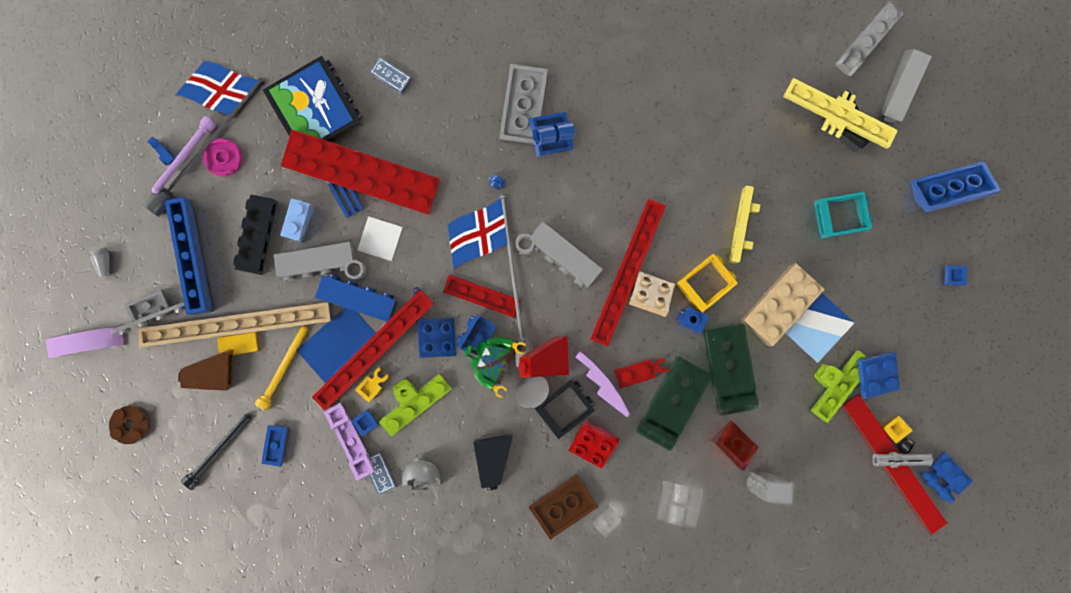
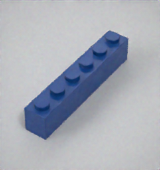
(188, 256)

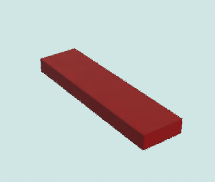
(480, 295)

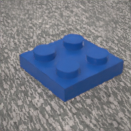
(878, 374)

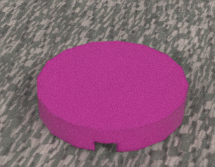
(222, 157)

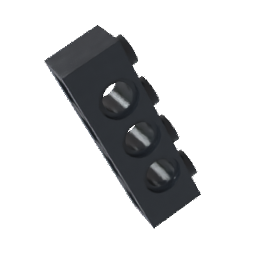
(260, 245)

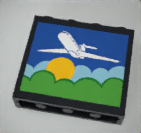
(313, 101)

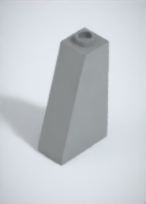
(904, 85)

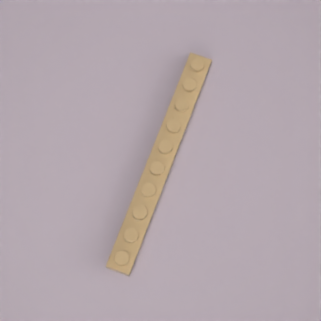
(234, 325)

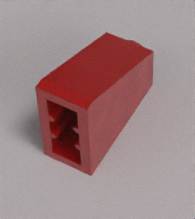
(546, 359)

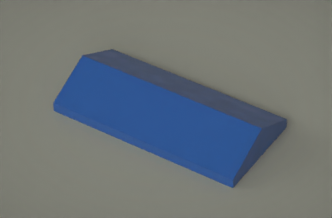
(954, 187)

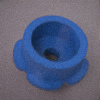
(496, 182)

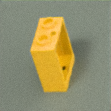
(693, 297)

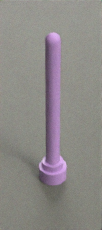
(206, 125)

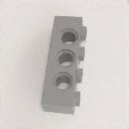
(770, 487)

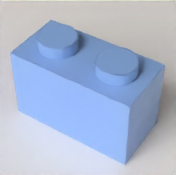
(297, 220)

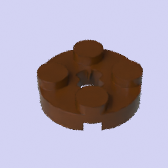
(119, 431)

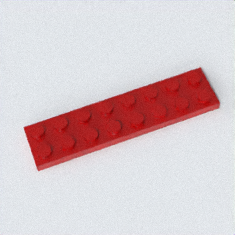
(359, 172)

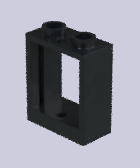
(549, 420)

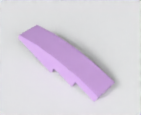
(606, 389)

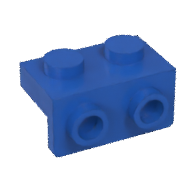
(479, 330)

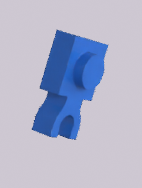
(166, 156)

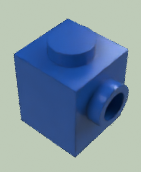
(692, 320)

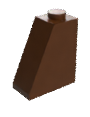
(209, 373)

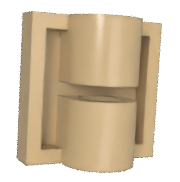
(652, 294)

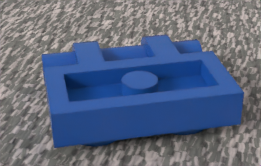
(951, 473)

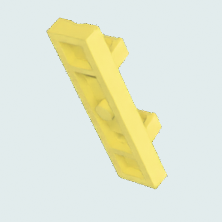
(741, 224)

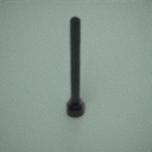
(191, 481)

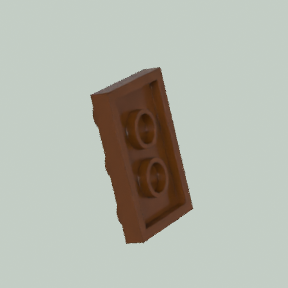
(563, 506)

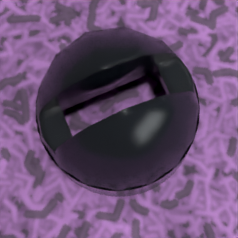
(907, 445)

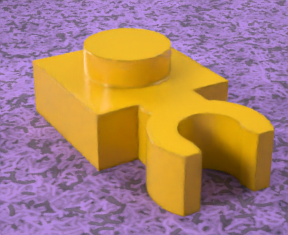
(370, 386)

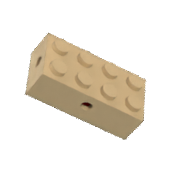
(782, 305)

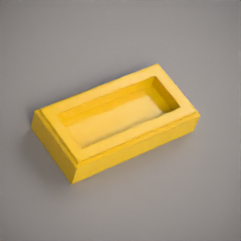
(239, 343)

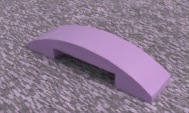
(83, 342)
(350, 440)

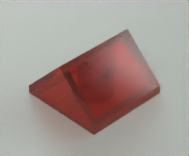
(735, 445)

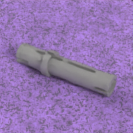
(895, 460)

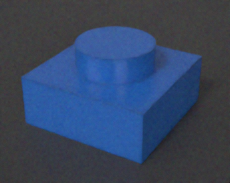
(955, 275)
(365, 422)

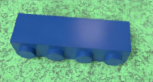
(355, 298)

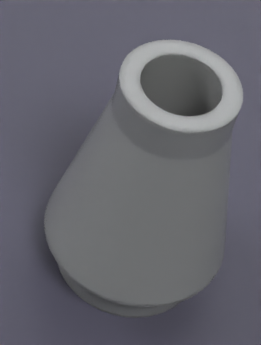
(101, 261)

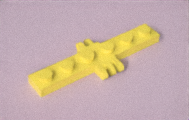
(840, 113)

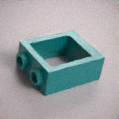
(824, 218)

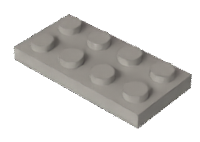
(522, 102)

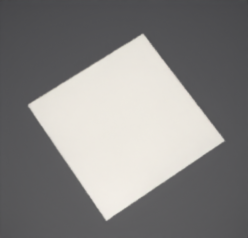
(380, 238)

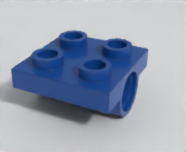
(552, 133)

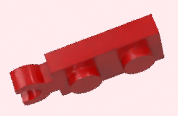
(638, 372)

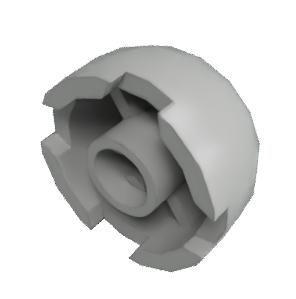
(420, 475)

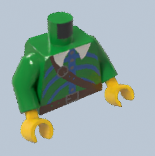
(492, 360)

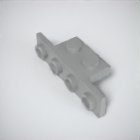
(146, 308)

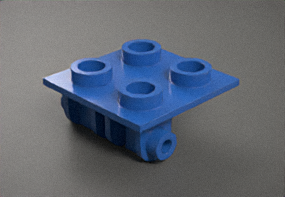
(436, 337)

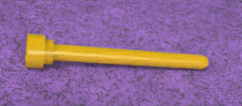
(264, 401)

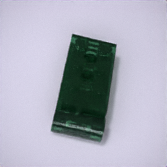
(736, 387)
(663, 419)

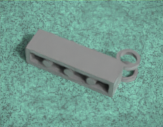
(868, 39)
(562, 253)
(317, 260)

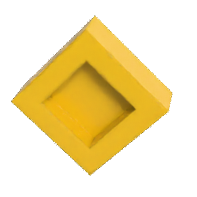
(897, 429)

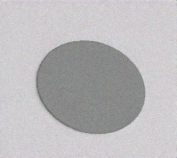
(531, 392)

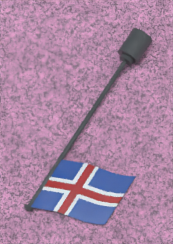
(218, 91)

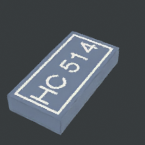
(390, 75)
(382, 477)

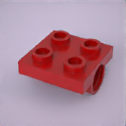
(593, 444)

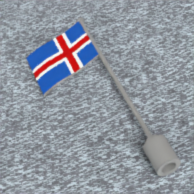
(480, 235)

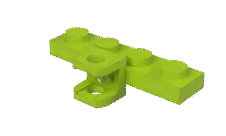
(838, 385)
(413, 402)

